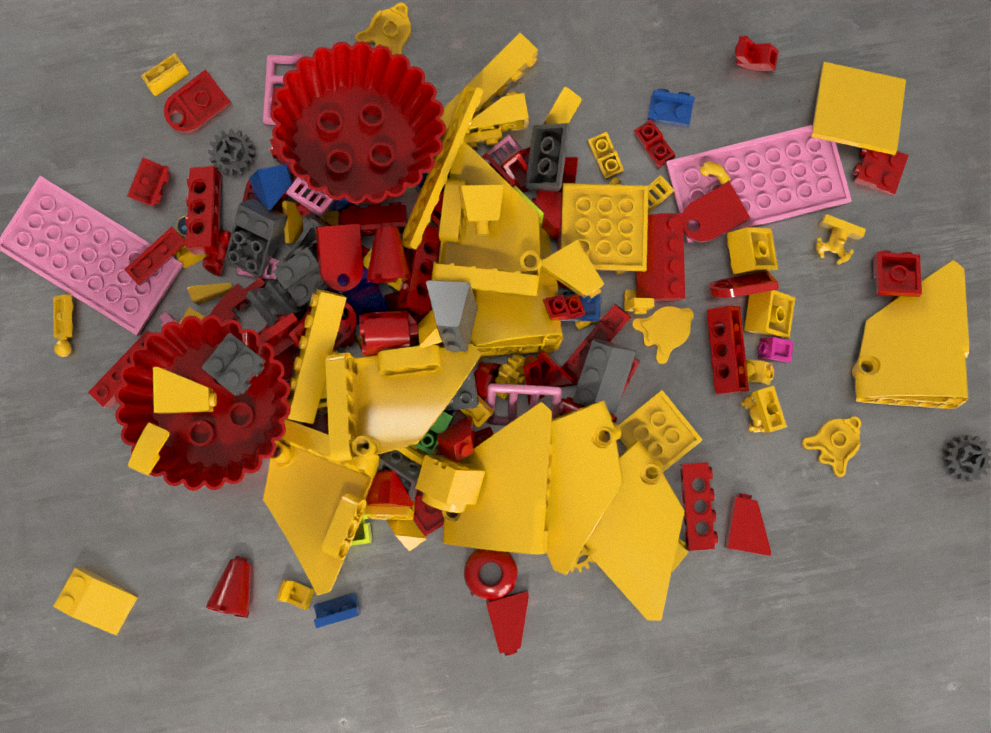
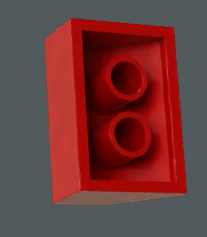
(374, 215)

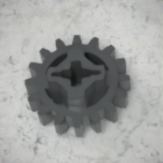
(239, 150)
(964, 450)

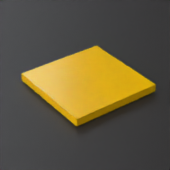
(859, 108)
(607, 224)

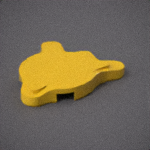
(388, 29)
(665, 329)
(837, 443)

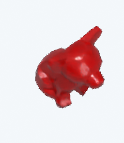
(214, 262)

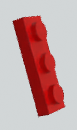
(155, 256)

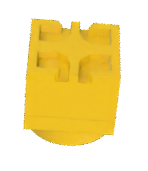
(448, 483)

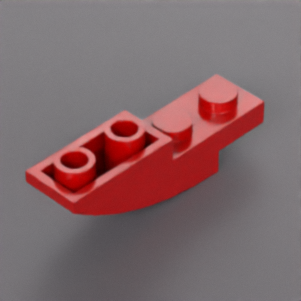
(235, 300)

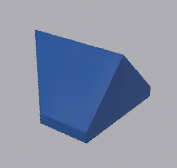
(271, 184)

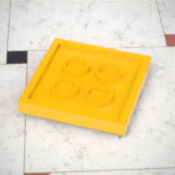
(660, 430)

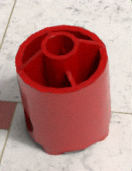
(387, 331)

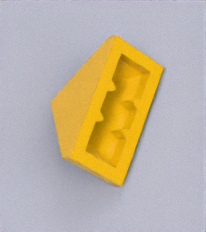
(407, 532)

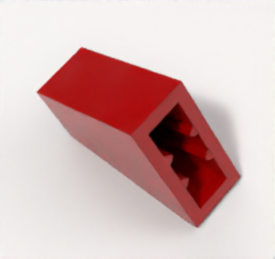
(746, 527)
(508, 620)

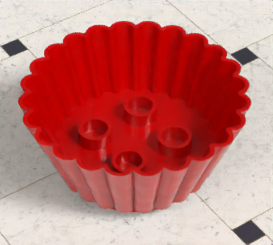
(358, 122)
(204, 445)

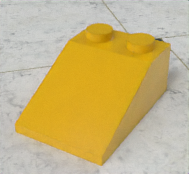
(507, 113)
(95, 600)

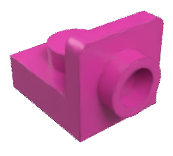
(775, 349)

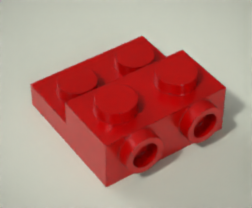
(880, 170)
(897, 274)

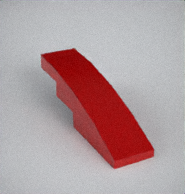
(606, 330)

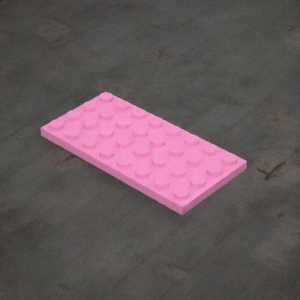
(770, 174)
(85, 255)

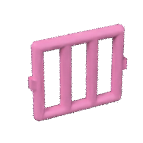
(272, 79)
(514, 390)

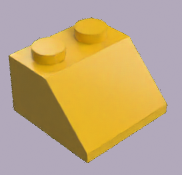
(752, 250)
(770, 314)

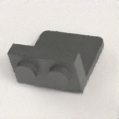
(466, 395)

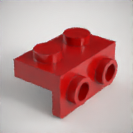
(148, 182)
(277, 334)

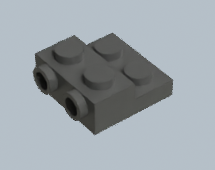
(300, 275)
(274, 302)
(234, 365)
(406, 471)

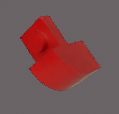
(756, 56)

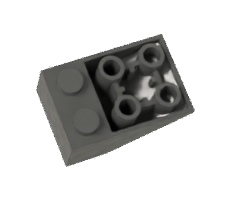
(255, 237)

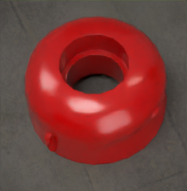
(493, 590)

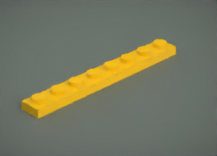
(438, 175)

